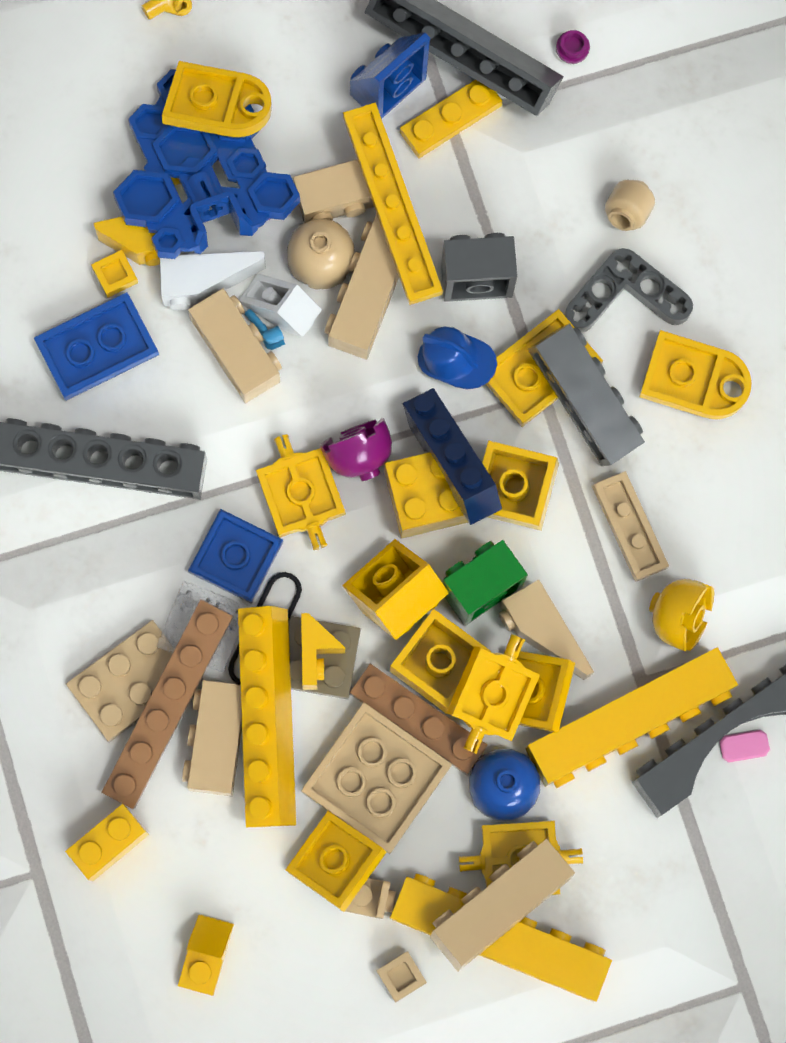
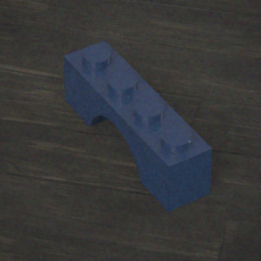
(460, 465)

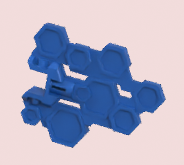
(187, 154)

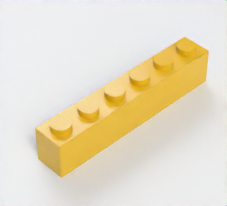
(266, 717)
(631, 717)
(521, 948)

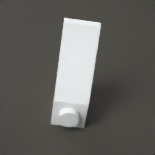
(198, 276)

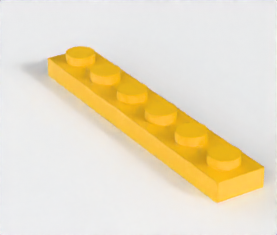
(392, 204)

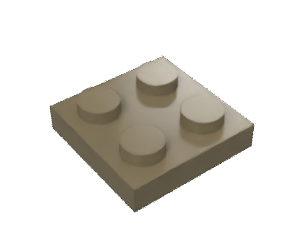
(337, 667)

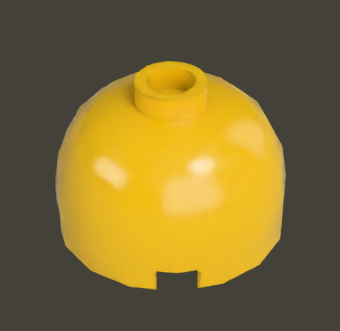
(680, 612)

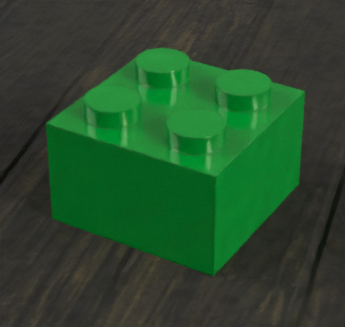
(483, 581)

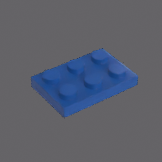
(96, 346)

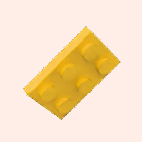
(518, 378)

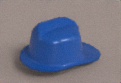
(456, 358)

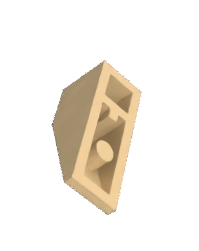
(540, 624)

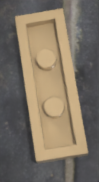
(630, 526)

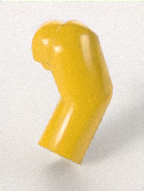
(155, 7)

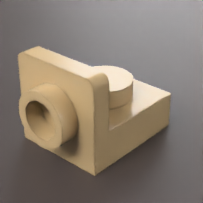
(373, 899)

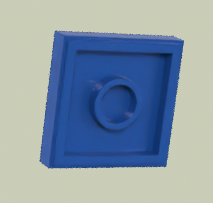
(235, 556)

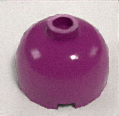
(359, 450)

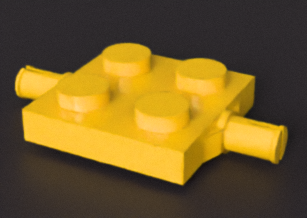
(300, 492)
(493, 693)
(505, 841)

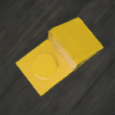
(315, 641)
(205, 955)

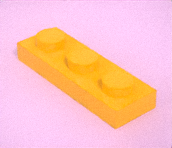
(450, 117)

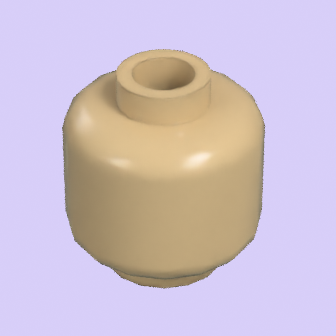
(629, 205)

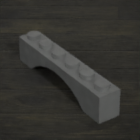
(673, 778)

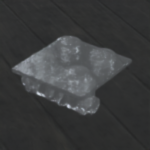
(182, 611)

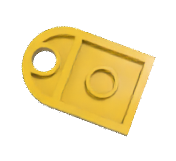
(216, 101)
(693, 376)

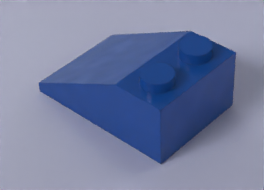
(392, 74)

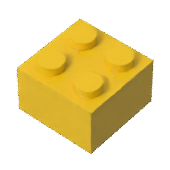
(522, 482)
(421, 496)
(395, 589)
(435, 659)

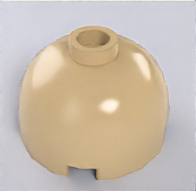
(320, 253)

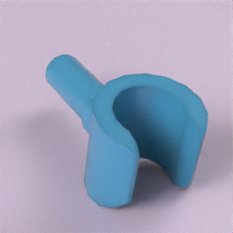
(272, 338)

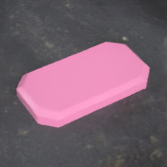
(744, 746)

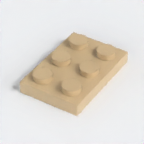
(122, 681)

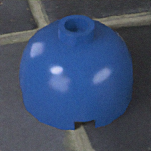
(504, 784)

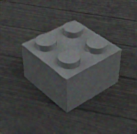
(478, 267)

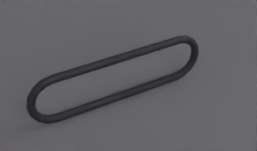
(260, 604)

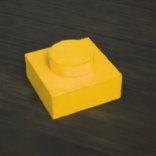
(114, 273)

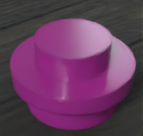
(572, 47)

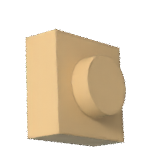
(401, 976)

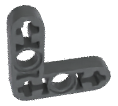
(621, 280)

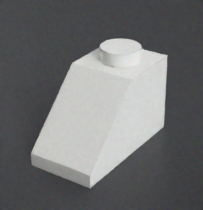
(281, 304)

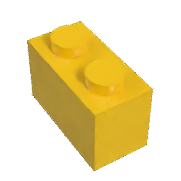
(107, 842)

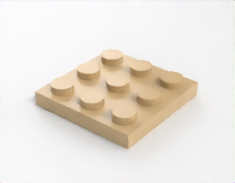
(376, 777)

